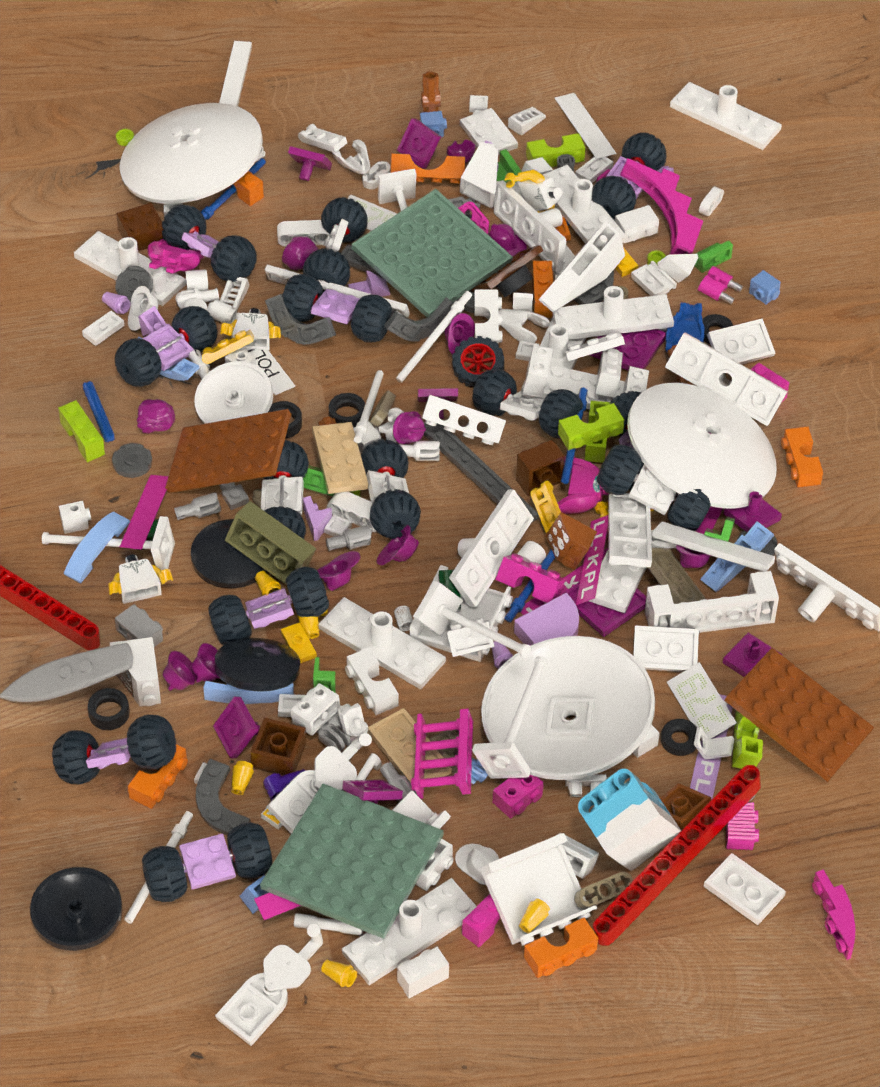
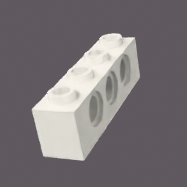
(494, 424)

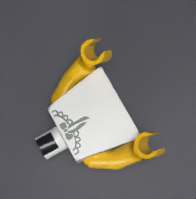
(536, 189)
(259, 325)
(138, 580)

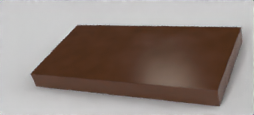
(517, 262)

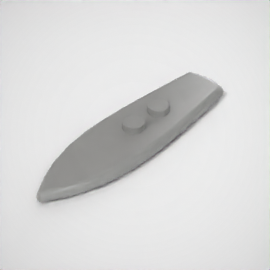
(70, 674)

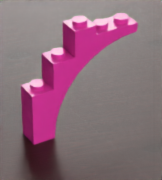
(661, 188)

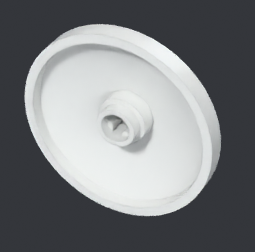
(233, 392)

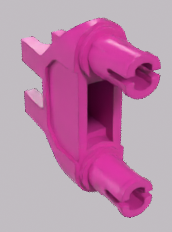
(172, 258)

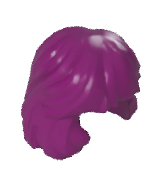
(297, 252)
(155, 416)

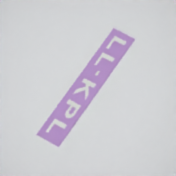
(706, 770)

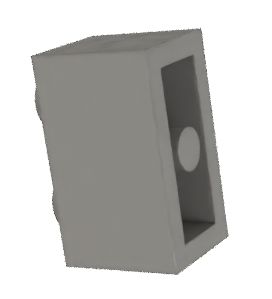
(136, 624)

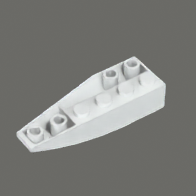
(587, 268)

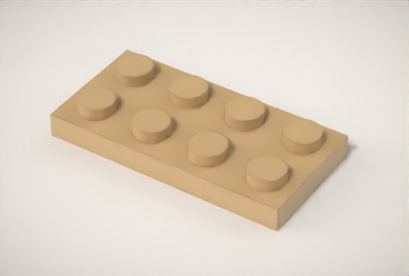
(339, 458)
(398, 742)

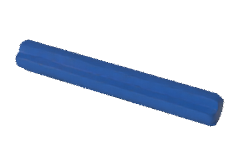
(98, 411)

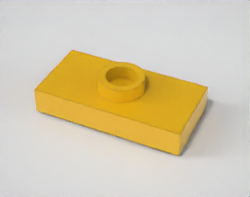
(298, 640)

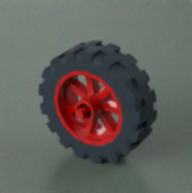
(469, 347)

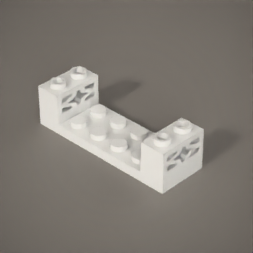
(545, 378)
(749, 609)

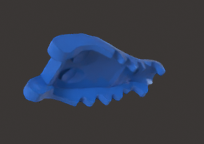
(686, 320)

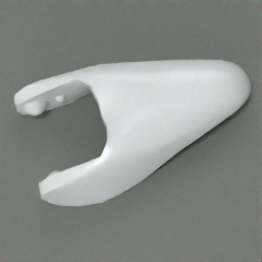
(359, 163)
(514, 319)

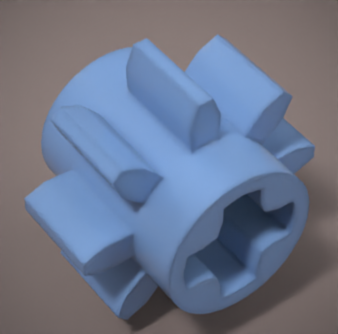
(478, 772)

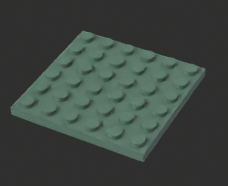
(431, 252)
(352, 860)

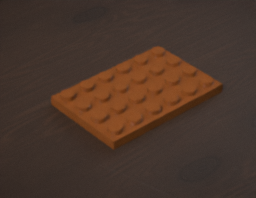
(228, 451)
(799, 714)

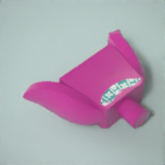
(583, 489)

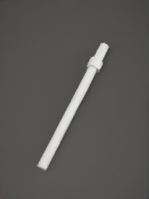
(456, 308)
(362, 427)
(177, 833)

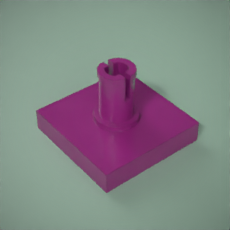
(419, 143)
(309, 160)
(448, 394)
(756, 511)
(746, 654)
(235, 727)
(372, 790)

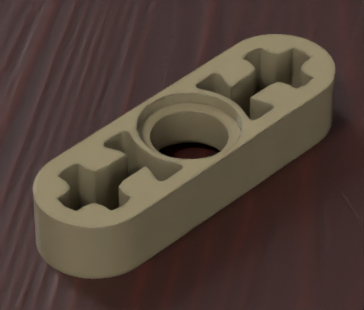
(382, 408)
(598, 897)

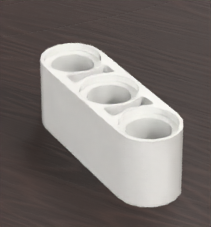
(308, 228)
(351, 508)

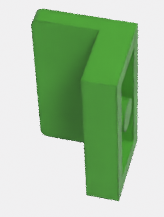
(506, 166)
(713, 255)
(315, 480)
(725, 534)
(326, 678)

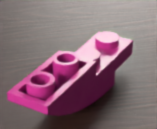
(840, 915)

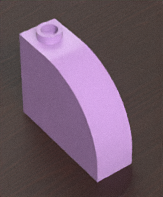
(548, 621)

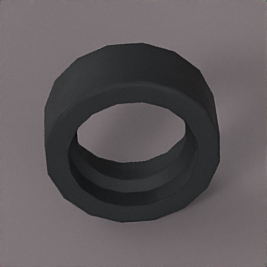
(515, 281)
(346, 400)
(295, 426)
(108, 722)

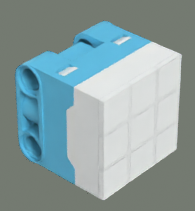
(628, 819)

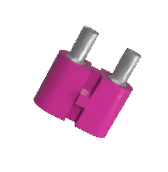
(716, 283)

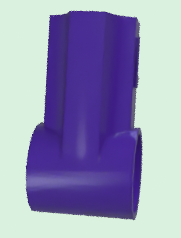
(276, 783)

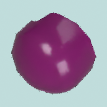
(465, 149)

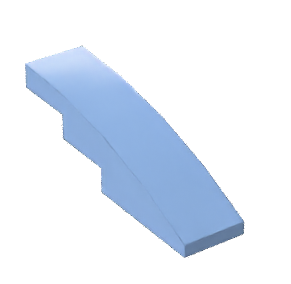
(724, 571)
(225, 693)

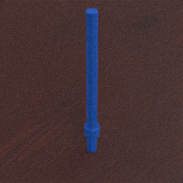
(208, 211)
(570, 453)
(519, 603)

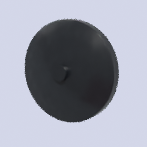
(219, 561)
(257, 664)
(76, 908)

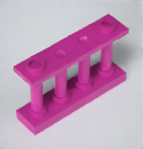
(462, 761)

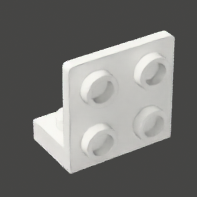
(465, 640)
(415, 808)

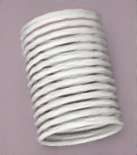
(405, 619)

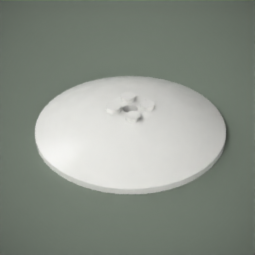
(218, 152)
(672, 438)
(583, 679)

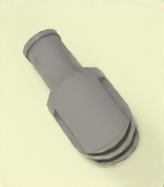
(200, 507)
(351, 538)
(333, 736)
(396, 780)

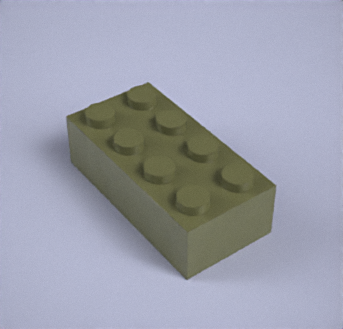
(268, 542)

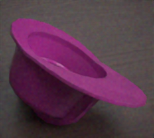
(507, 239)
(459, 329)
(408, 427)
(399, 548)
(691, 558)
(338, 571)
(204, 663)
(178, 671)

